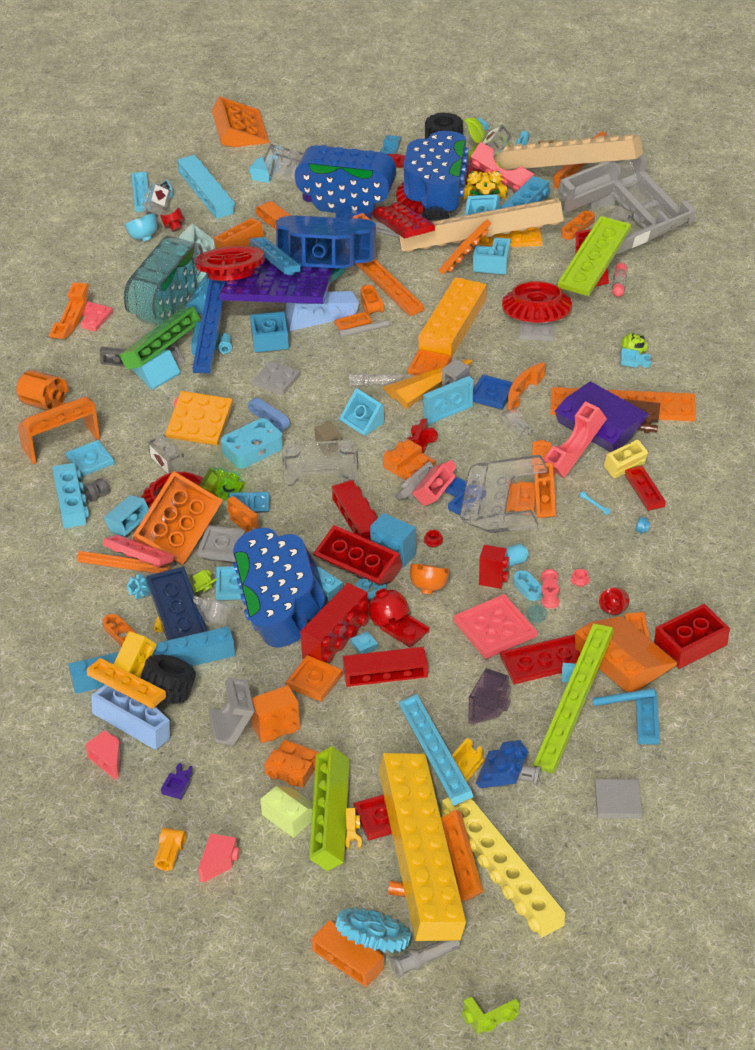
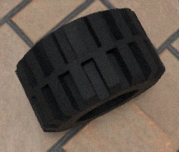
(443, 122)
(170, 675)

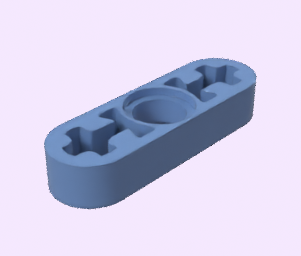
(268, 412)

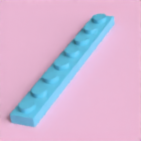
(435, 750)

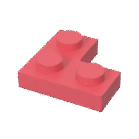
(95, 315)

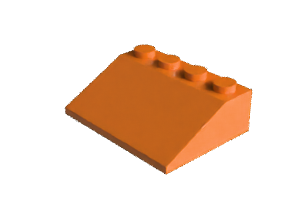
(238, 123)
(177, 517)
(630, 657)

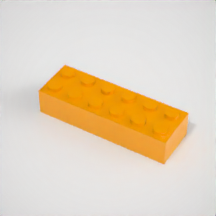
(453, 316)

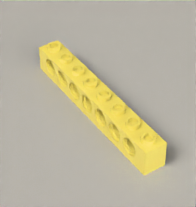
(508, 870)

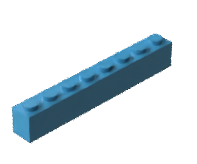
(193, 649)

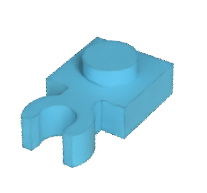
(633, 358)

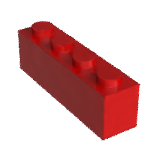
(354, 508)
(385, 666)

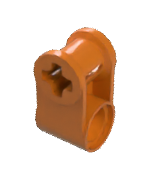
(370, 300)

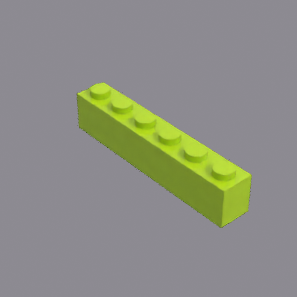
(329, 809)

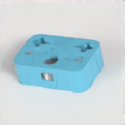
(252, 443)

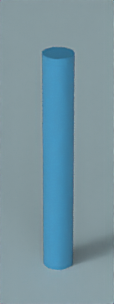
(624, 697)

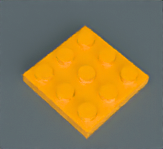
(199, 418)

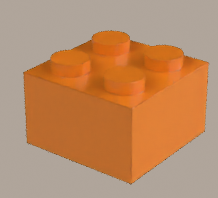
(275, 714)

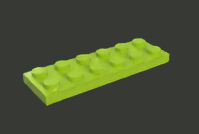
(594, 256)

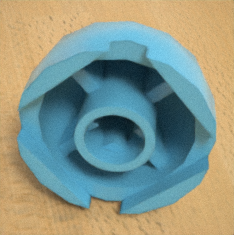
(142, 227)

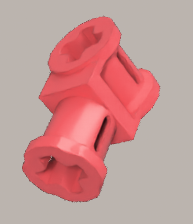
(550, 588)

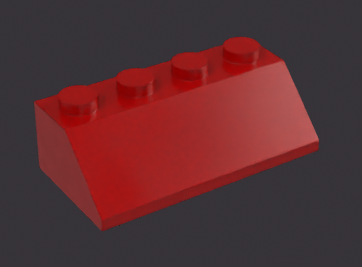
(359, 556)

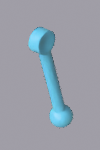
(605, 510)

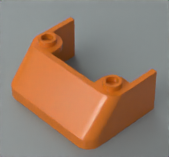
(56, 417)

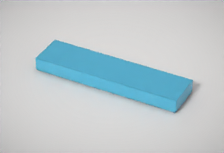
(139, 185)

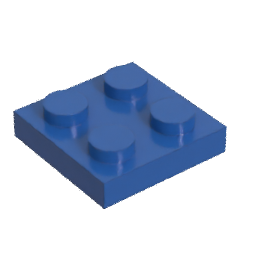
(491, 391)

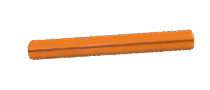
(119, 562)

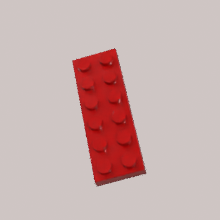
(403, 220)

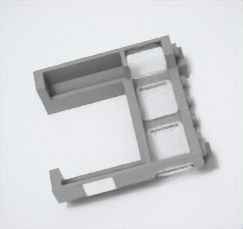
(633, 190)

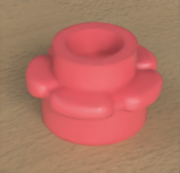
(580, 577)

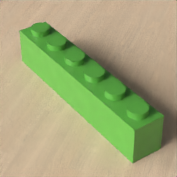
(160, 338)

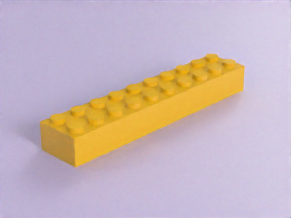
(421, 848)

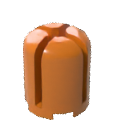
(41, 389)

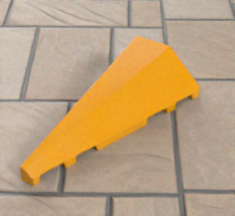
(412, 389)

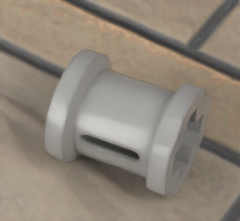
(530, 774)

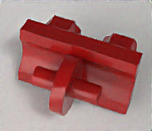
(422, 434)

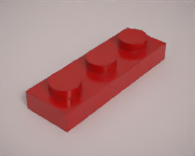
(645, 488)

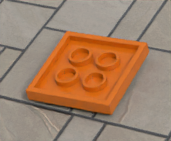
(465, 247)

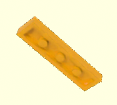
(126, 683)

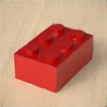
(692, 635)

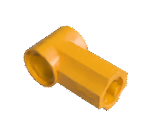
(169, 846)

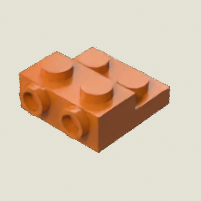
(405, 459)
(291, 764)

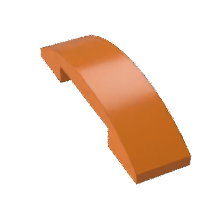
(73, 312)
(530, 376)

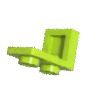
(487, 1022)

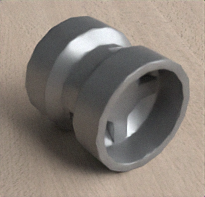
(95, 489)

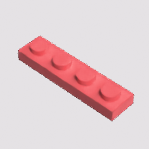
(138, 550)

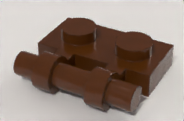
(652, 409)

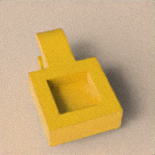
(352, 824)

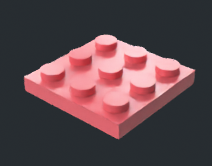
(495, 626)

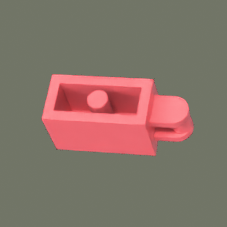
(435, 483)

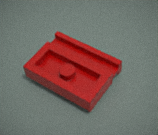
(406, 630)

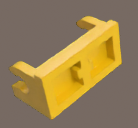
(134, 653)
(468, 759)

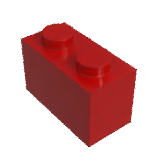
(493, 566)

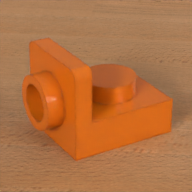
(541, 448)

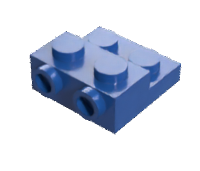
(503, 765)

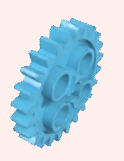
(373, 929)

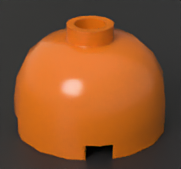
(428, 577)

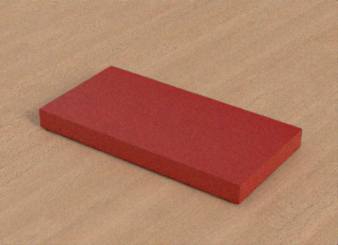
(539, 659)

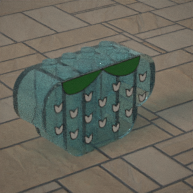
(163, 280)

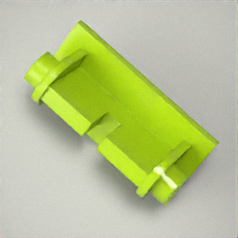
(202, 581)

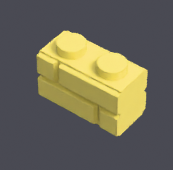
(624, 458)

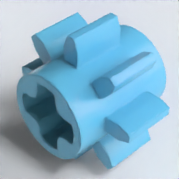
(138, 586)

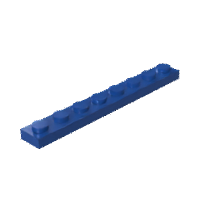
(209, 328)

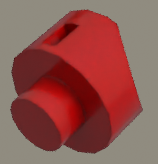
(173, 220)
(614, 600)

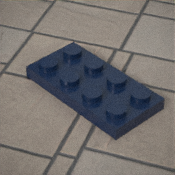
(175, 603)

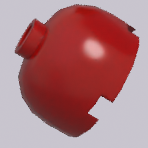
(387, 605)

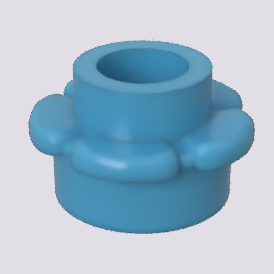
(642, 525)

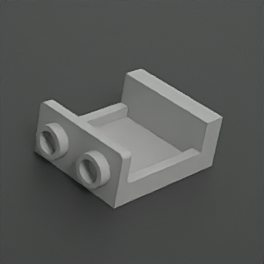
(233, 717)

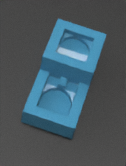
(391, 144)
(254, 500)

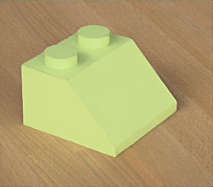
(287, 809)

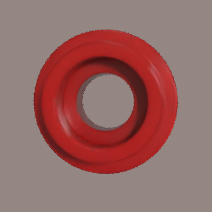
(433, 538)

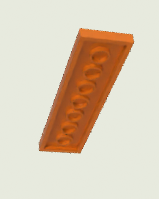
(672, 407)

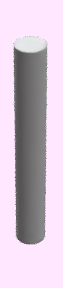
(351, 331)

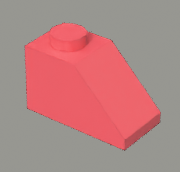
(105, 752)
(218, 856)

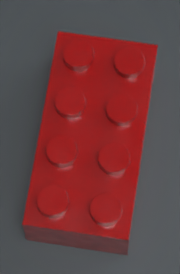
(335, 624)

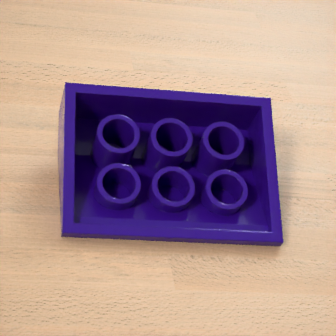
(621, 416)

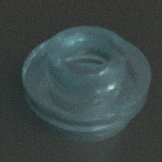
(536, 613)

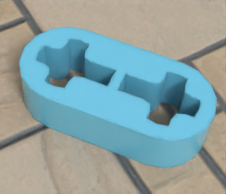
(524, 587)

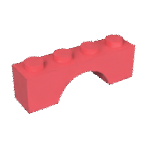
(483, 159)
(587, 424)

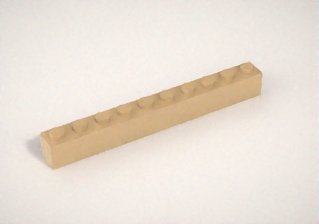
(571, 152)
(502, 221)

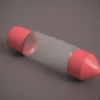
(619, 280)

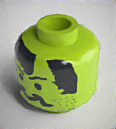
(634, 342)

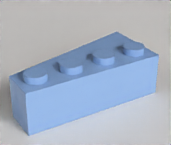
(336, 306)
(131, 716)

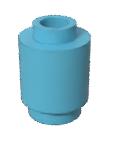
(517, 554)

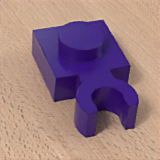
(178, 783)

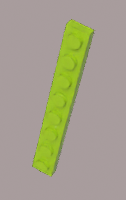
(573, 698)

